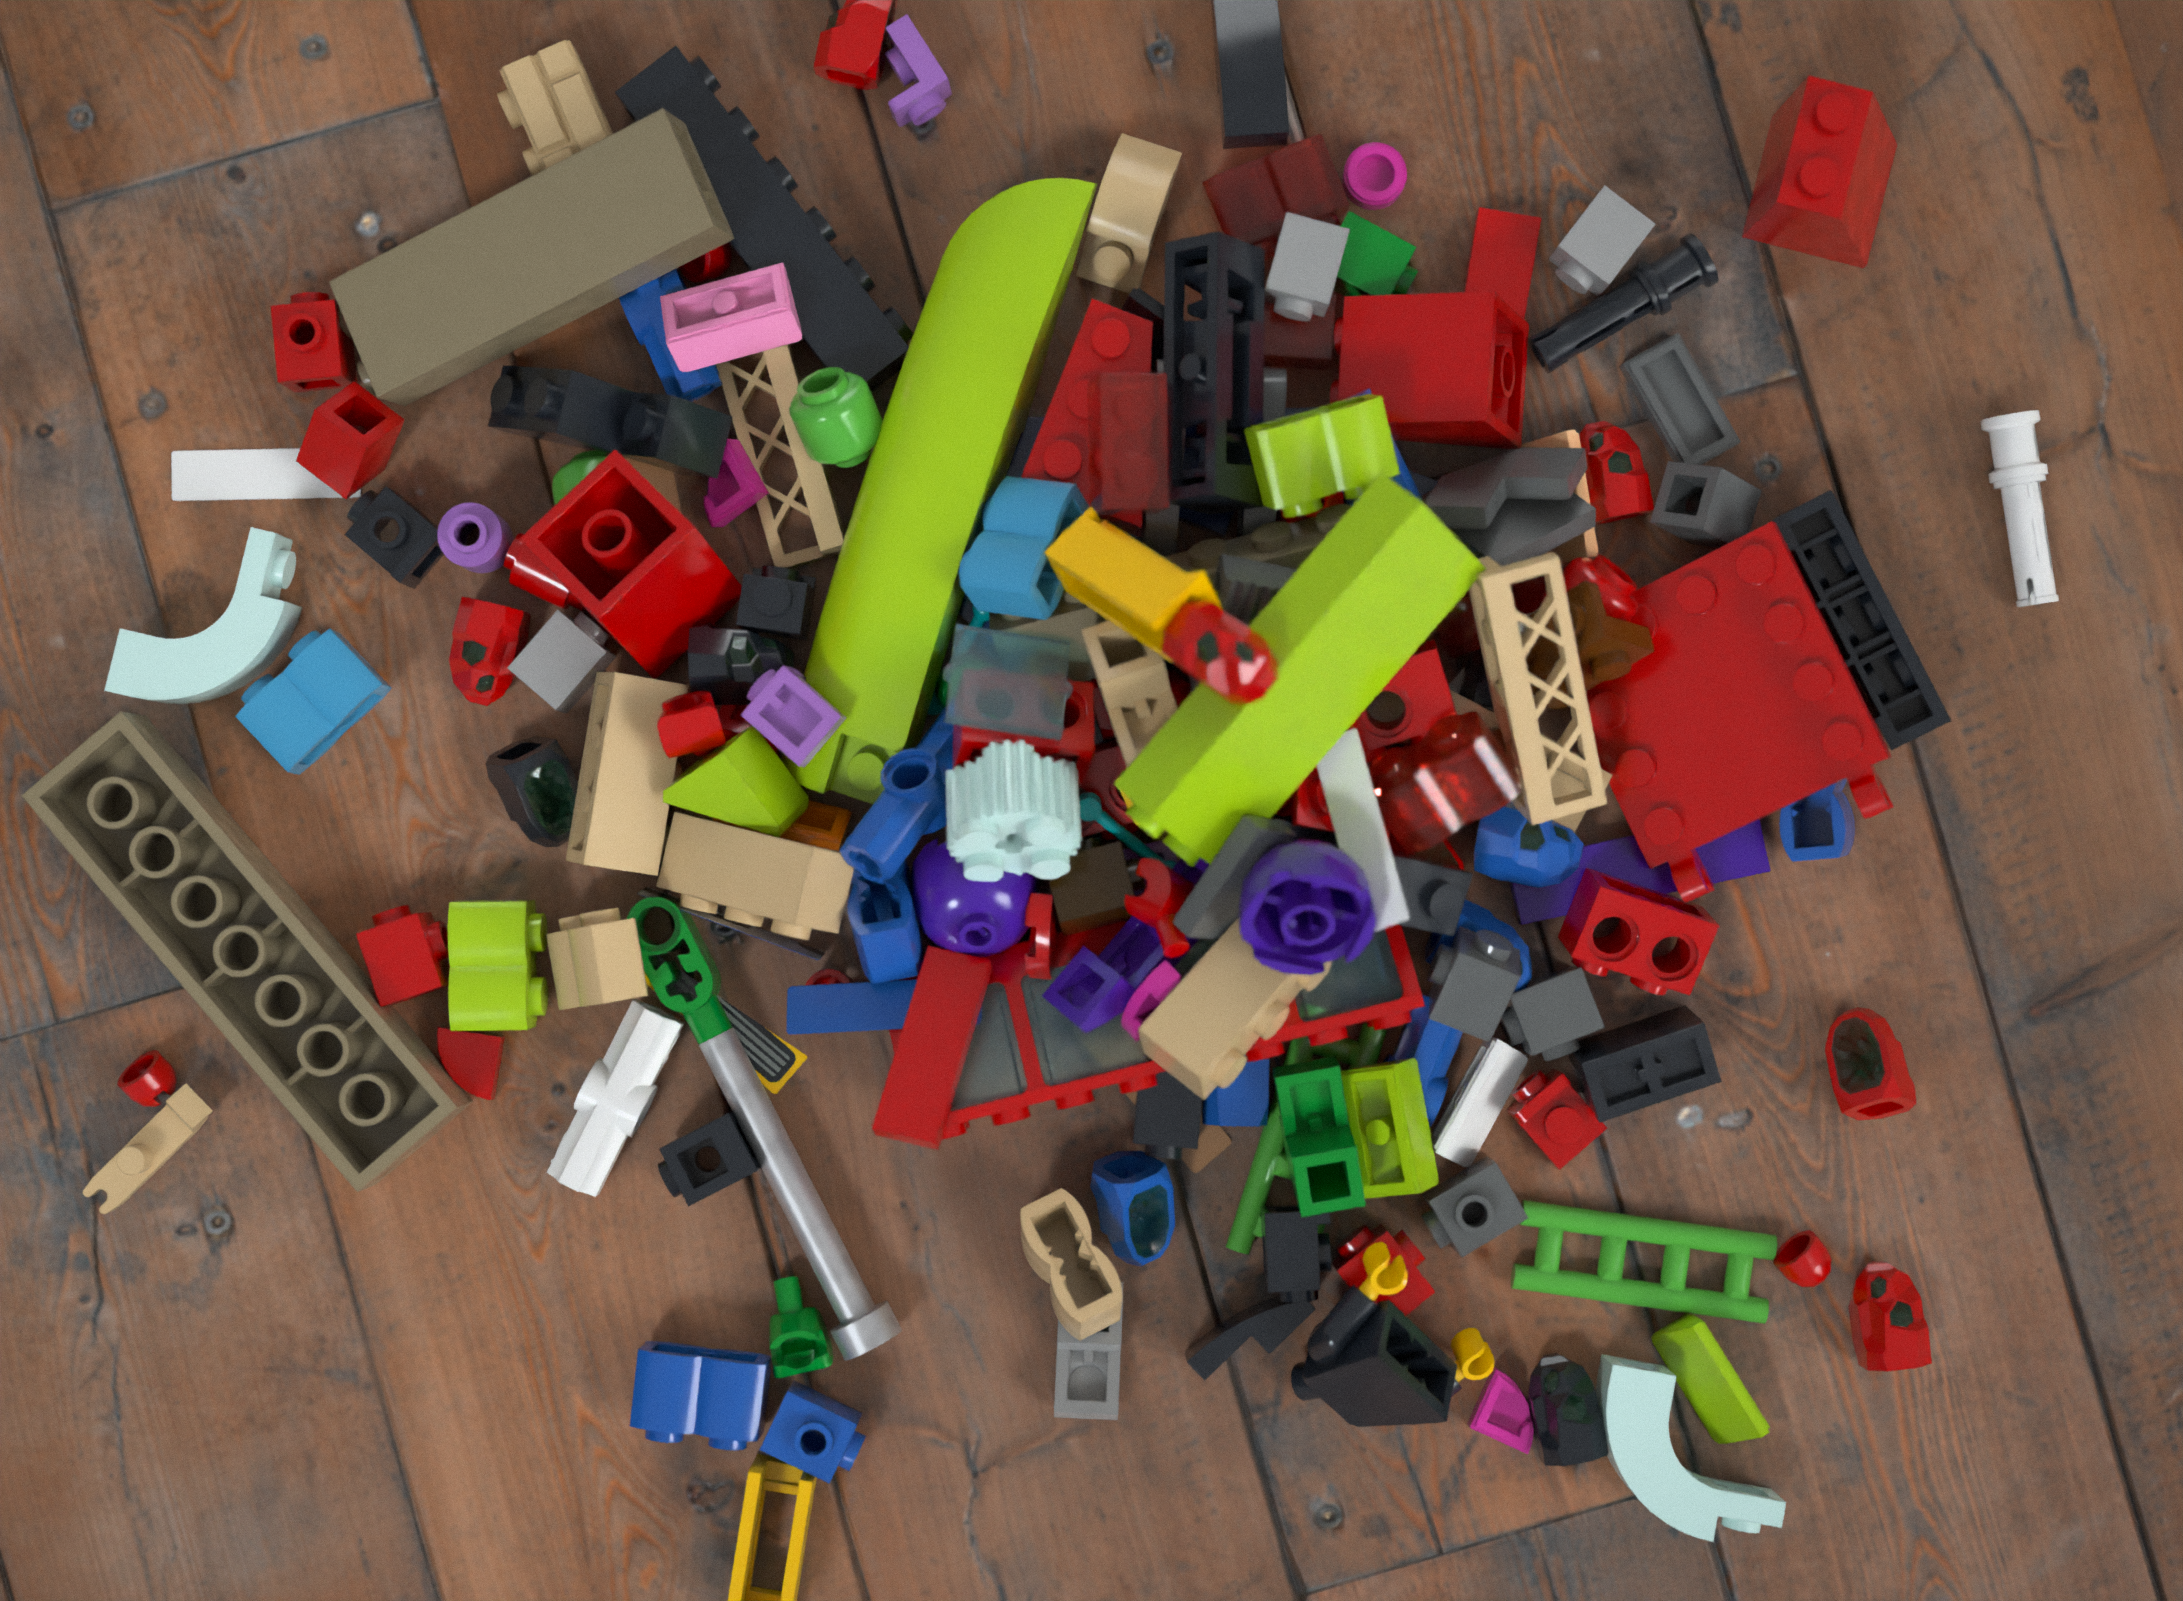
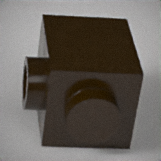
(1095, 887)

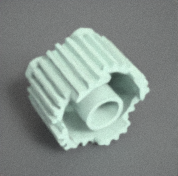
(1013, 813)

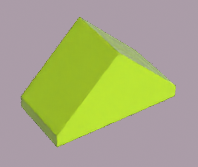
(741, 786)

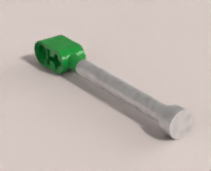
(861, 1321)

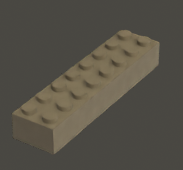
(247, 948)

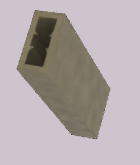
(530, 259)

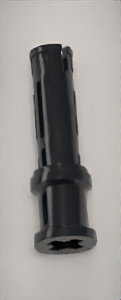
(1647, 291)

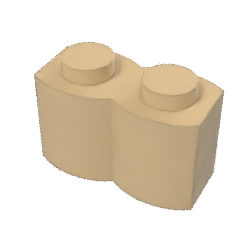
(596, 959)
(1061, 1252)

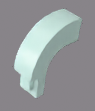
(227, 652)
(1635, 1415)

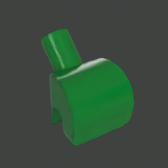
(797, 1333)

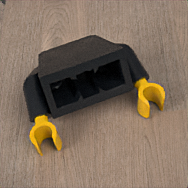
(1378, 1363)

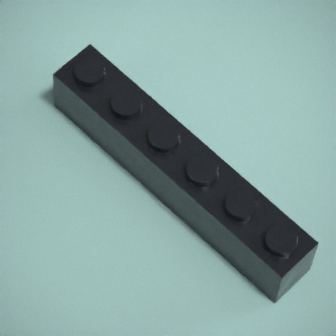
(770, 226)

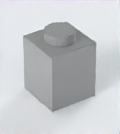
(1600, 243)
(1305, 267)
(563, 659)

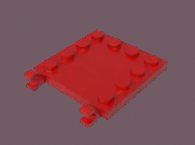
(1731, 707)

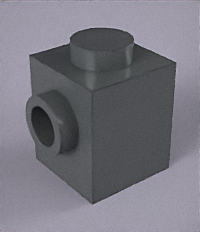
(1704, 504)
(1473, 981)
(1552, 1014)
(1472, 1208)

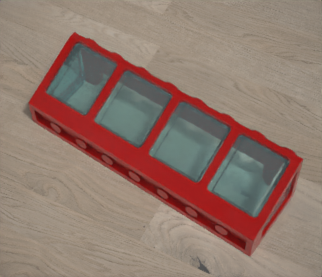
(1035, 1054)

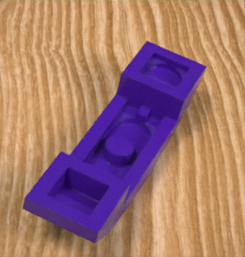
(1099, 988)

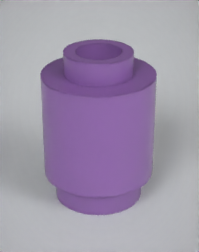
(489, 550)

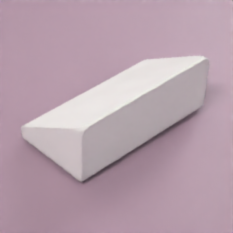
(1477, 1101)

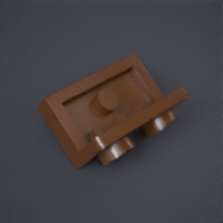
(1603, 643)

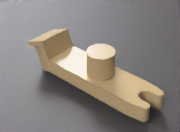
(149, 1148)

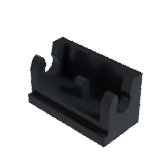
(1645, 1063)

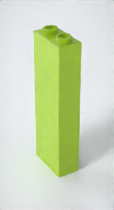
(1337, 643)

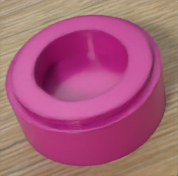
(1374, 176)

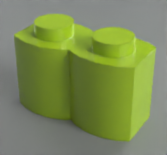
(1321, 454)
(495, 965)

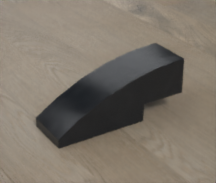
(1250, 73)

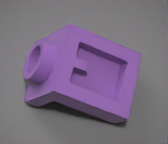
(915, 62)
(791, 714)

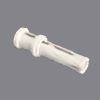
(2019, 477)

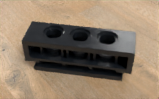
(1862, 620)

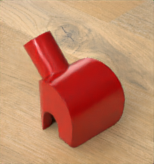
(690, 725)
(1160, 904)

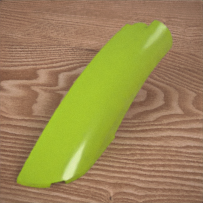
(932, 471)

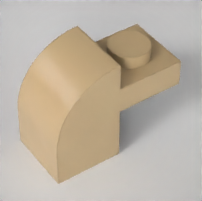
(1128, 213)
(1131, 686)

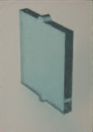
(1007, 682)

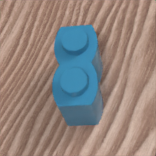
(1007, 560)
(312, 700)

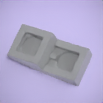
(1088, 1373)

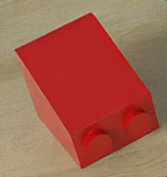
(1823, 173)
(1440, 362)
(633, 563)

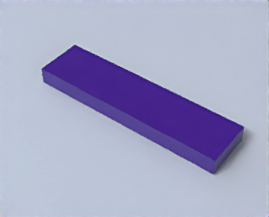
(1725, 859)

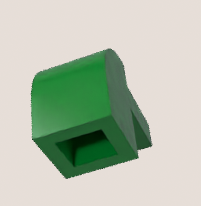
(1318, 1137)

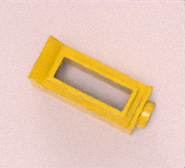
(1124, 579)
(777, 1476)

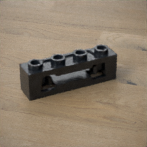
(1214, 369)

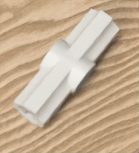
(615, 1098)

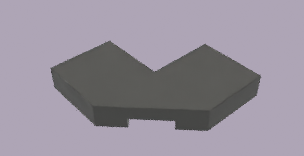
(1475, 493)

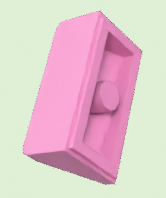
(730, 318)

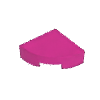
(735, 488)
(1149, 997)
(1503, 1412)

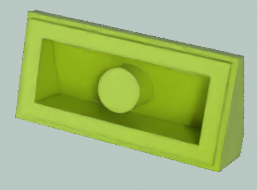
(1390, 1128)
(1709, 1381)

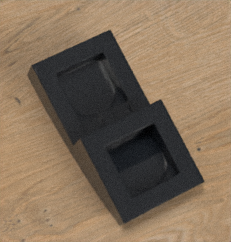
(1266, 1322)

